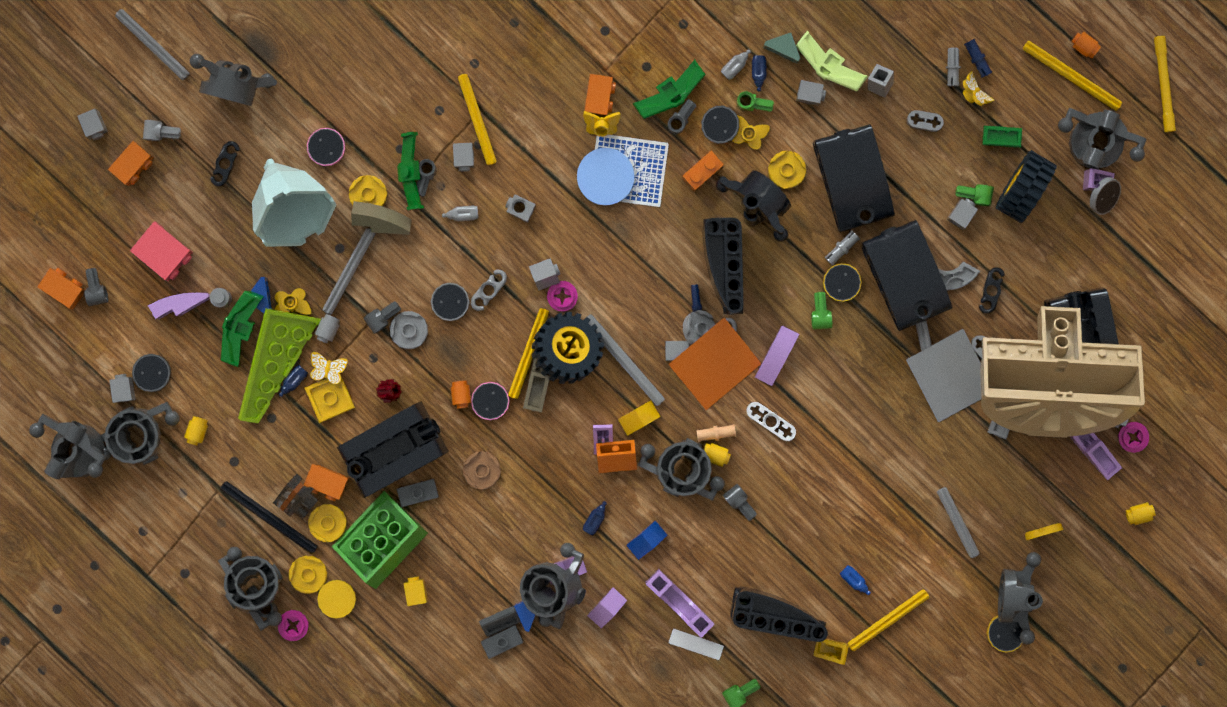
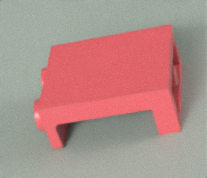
(161, 251)

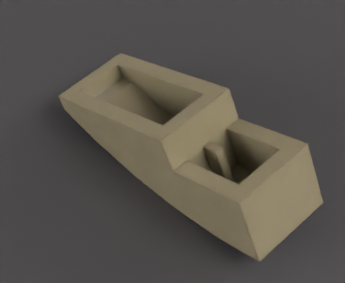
(380, 219)
(536, 389)

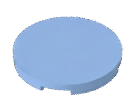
(605, 176)

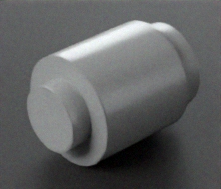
(220, 297)
(327, 328)

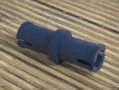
(978, 58)

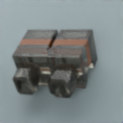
(296, 498)

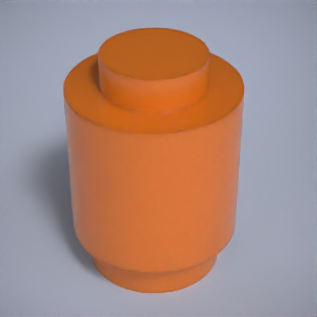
(1085, 44)
(460, 394)

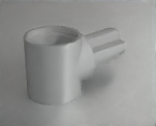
(156, 131)

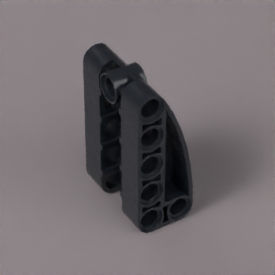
(854, 177)
(717, 257)
(906, 274)
(1096, 314)
(393, 449)
(757, 603)

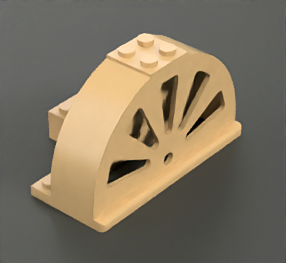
(1059, 382)

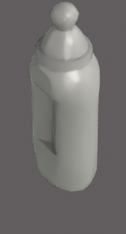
(735, 65)
(462, 213)

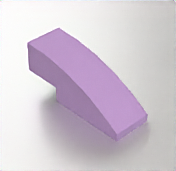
(178, 304)
(777, 355)
(1097, 454)

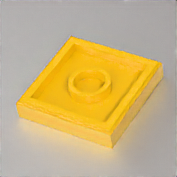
(329, 399)

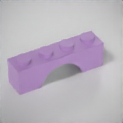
(680, 603)

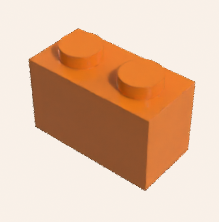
(599, 95)
(131, 164)
(702, 171)
(62, 288)
(616, 456)
(326, 482)

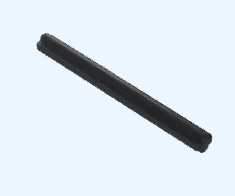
(268, 517)

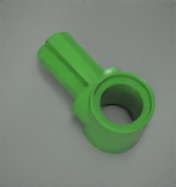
(756, 103)
(980, 195)
(821, 317)
(736, 695)

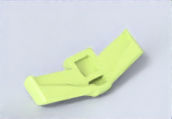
(829, 64)

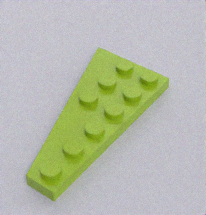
(276, 352)

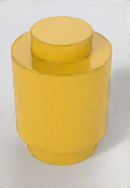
(196, 430)
(717, 454)
(1140, 514)

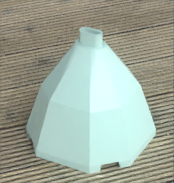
(289, 206)

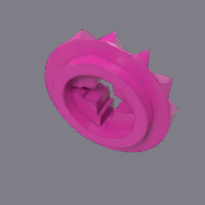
(568, 302)
(1142, 435)
(293, 635)

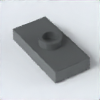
(417, 492)
(500, 621)
(502, 641)

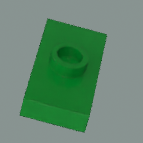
(1002, 136)

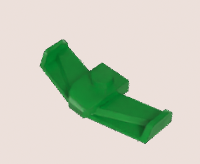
(671, 93)
(409, 171)
(238, 327)

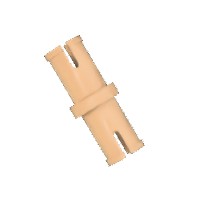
(716, 433)

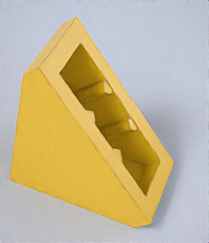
(639, 417)
(831, 651)

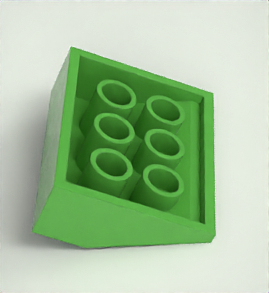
(379, 540)

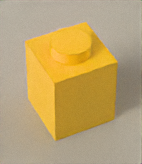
(415, 591)

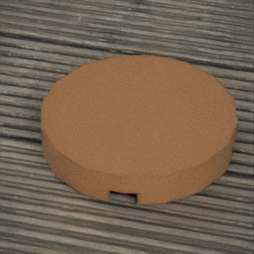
(481, 470)

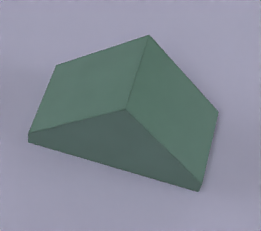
(784, 47)

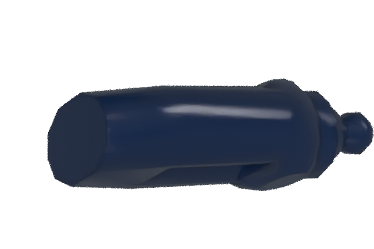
(759, 70)
(695, 298)
(293, 380)
(595, 519)

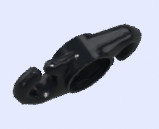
(224, 172)
(992, 299)

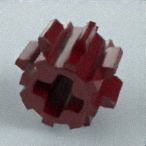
(388, 390)

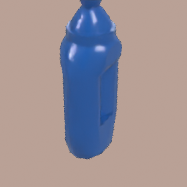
(854, 579)

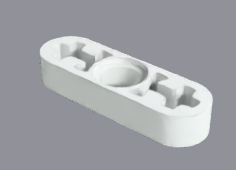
(780, 433)

